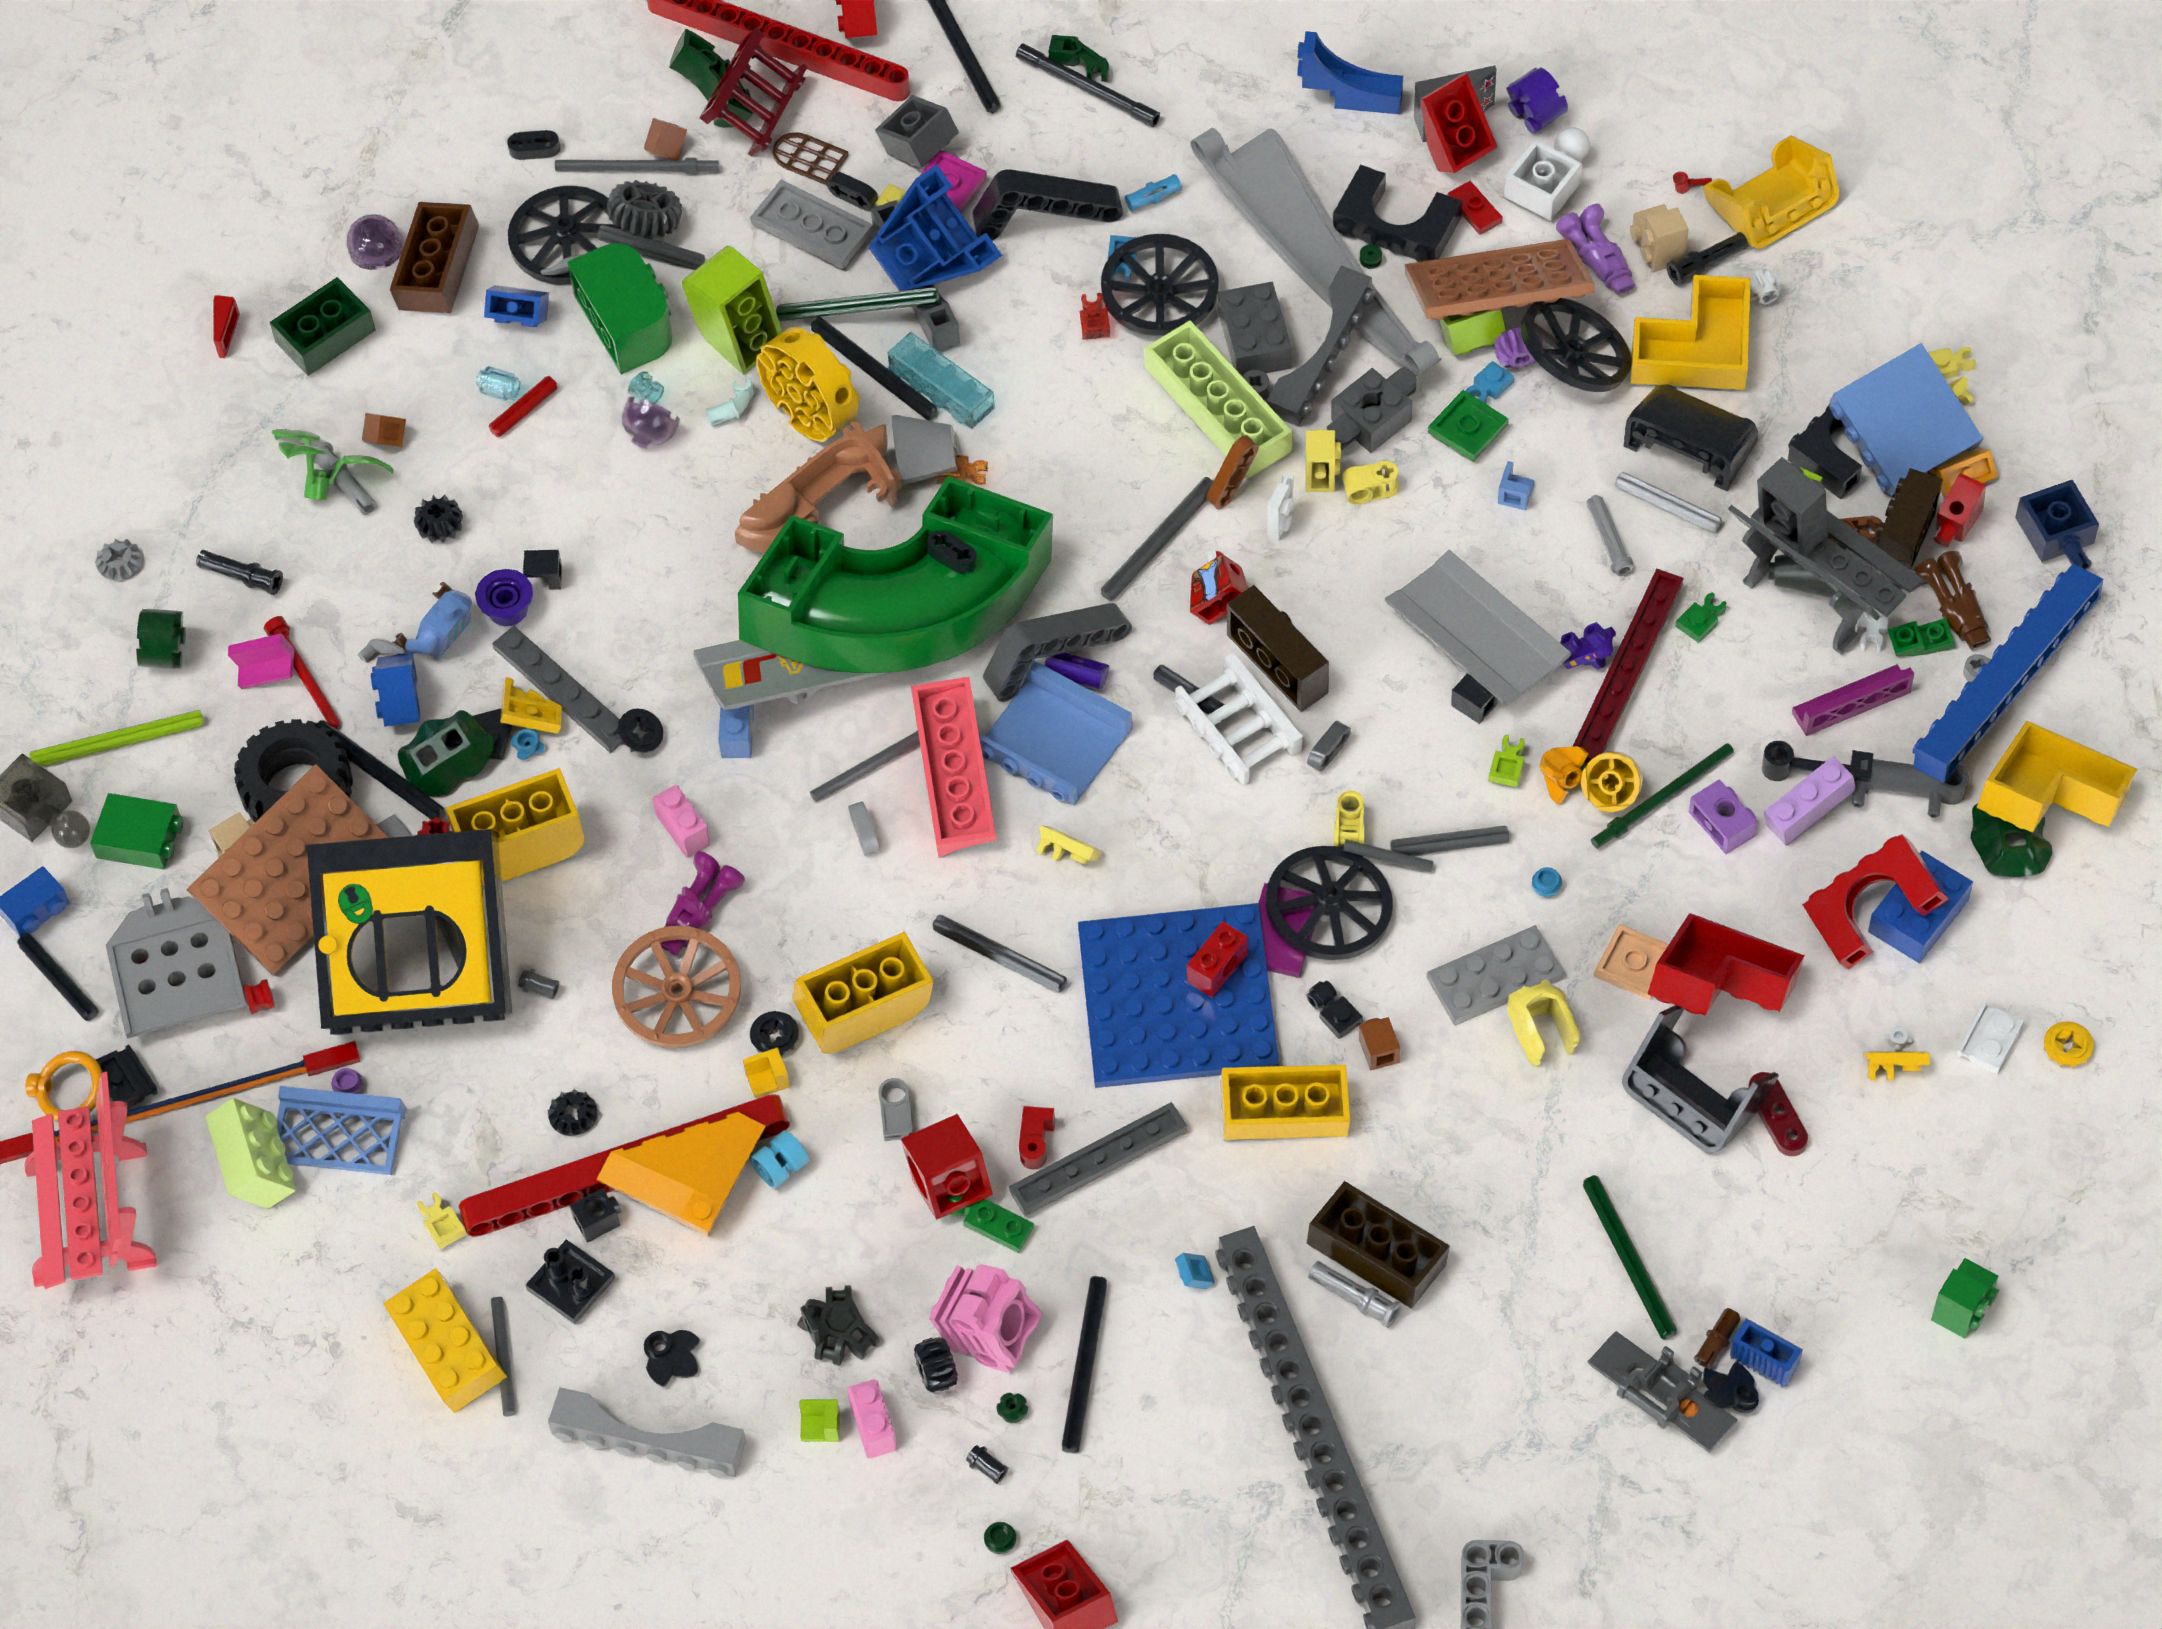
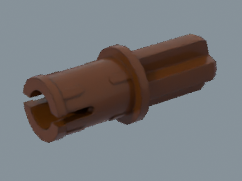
(1717, 1338)

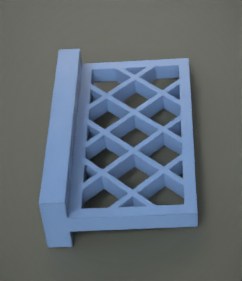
(347, 1106)

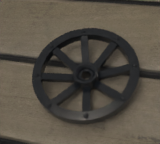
(562, 230)
(1159, 287)
(1573, 349)
(1329, 905)

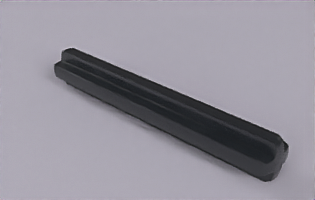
(57, 977)

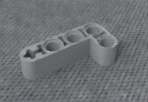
(1481, 1575)

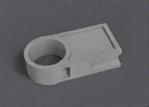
(895, 1115)

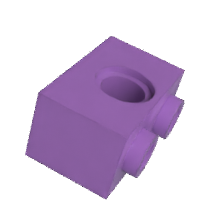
(1725, 831)

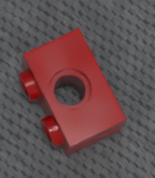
(1217, 959)

